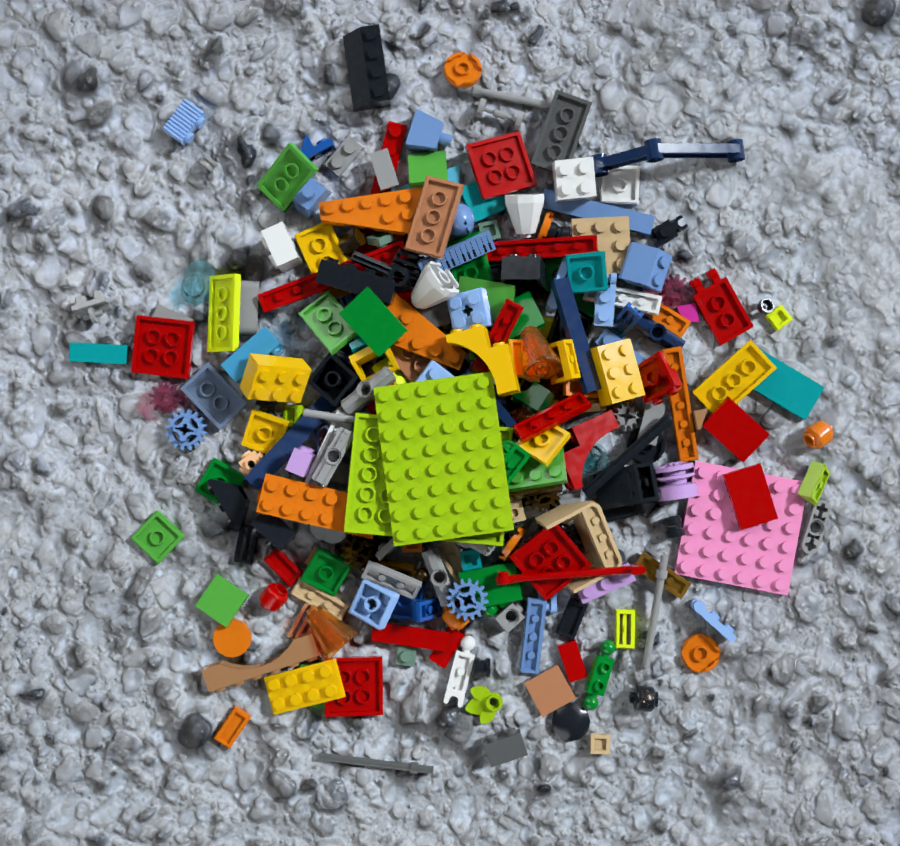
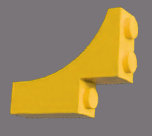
(497, 358)

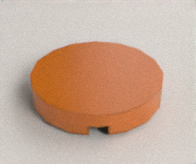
(462, 70)
(512, 543)
(232, 640)
(700, 653)

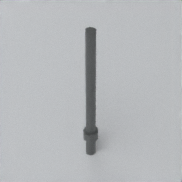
(414, 767)

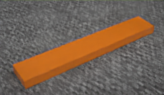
(681, 409)

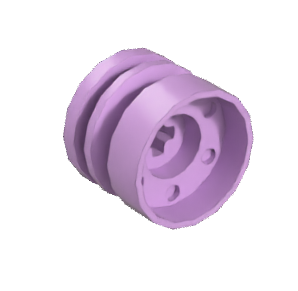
(675, 481)

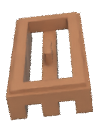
(290, 635)

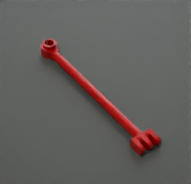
(504, 577)

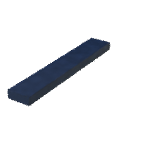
(574, 330)
(284, 447)

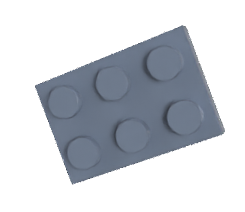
(214, 396)

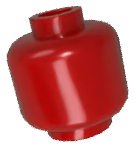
(273, 597)

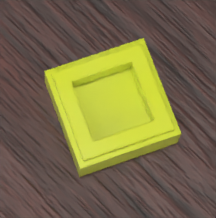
(778, 318)

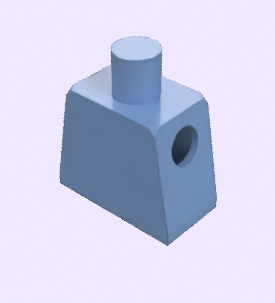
(426, 133)
(309, 198)

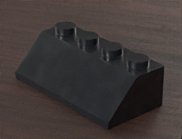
(366, 68)

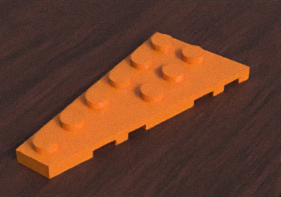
(383, 212)
(424, 337)

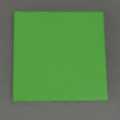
(424, 164)
(158, 537)
(222, 600)

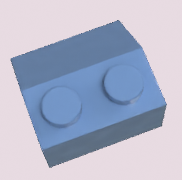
(645, 267)

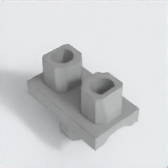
(93, 308)

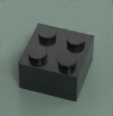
(524, 272)
(334, 379)
(273, 530)

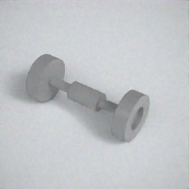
(499, 114)

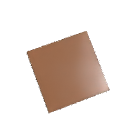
(549, 690)

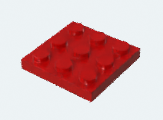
(500, 165)
(163, 346)
(549, 552)
(362, 686)

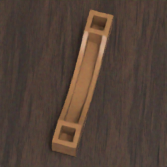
(223, 673)

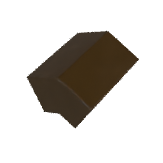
(352, 240)

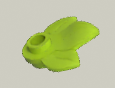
(481, 703)

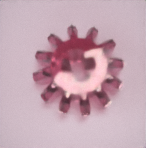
(676, 297)
(171, 394)

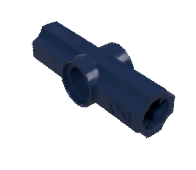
(667, 339)

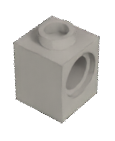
(507, 624)

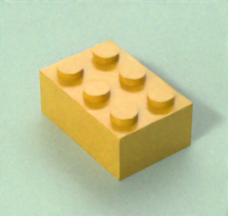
(617, 372)
(275, 378)

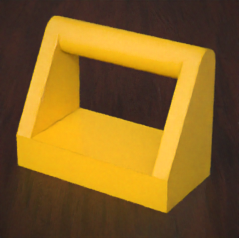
(366, 355)
(568, 361)

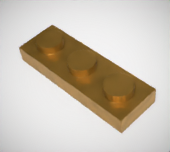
(674, 583)

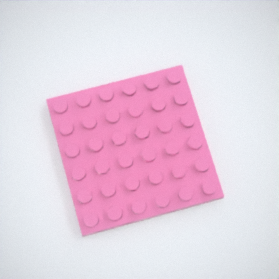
(722, 552)

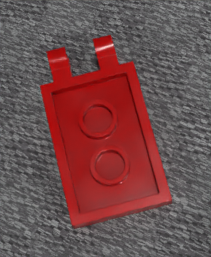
(720, 308)

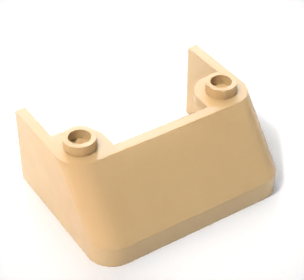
(594, 534)

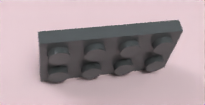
(561, 130)

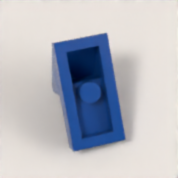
(322, 148)
(425, 609)

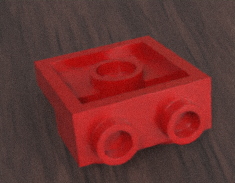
(658, 379)

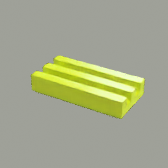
(624, 612)

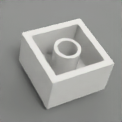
(574, 179)
(282, 247)

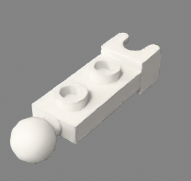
(460, 671)

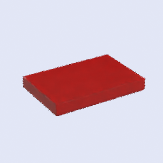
(735, 429)
(750, 496)

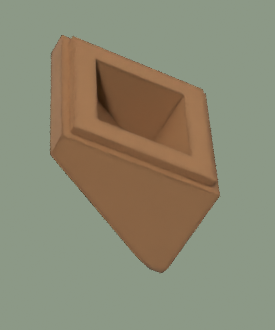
(698, 418)

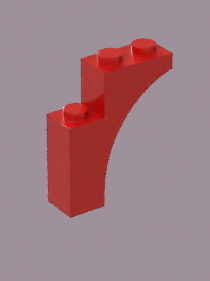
(583, 439)

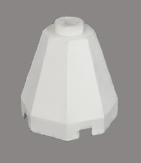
(524, 212)
(434, 286)

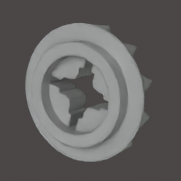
(633, 409)

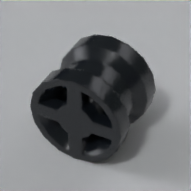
(482, 667)

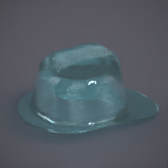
(196, 282)
(595, 461)

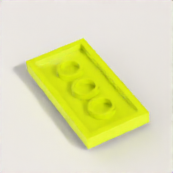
(224, 313)

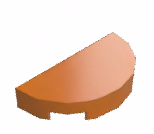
(546, 224)

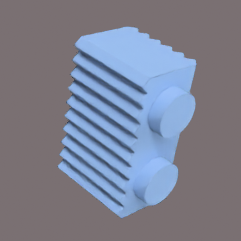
(185, 122)

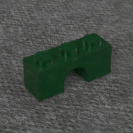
(535, 398)

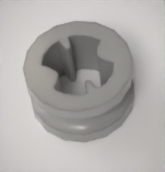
(208, 163)

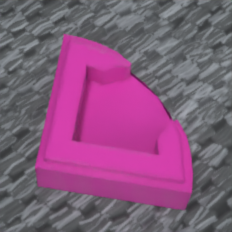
(689, 312)

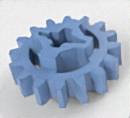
(187, 422)
(461, 610)

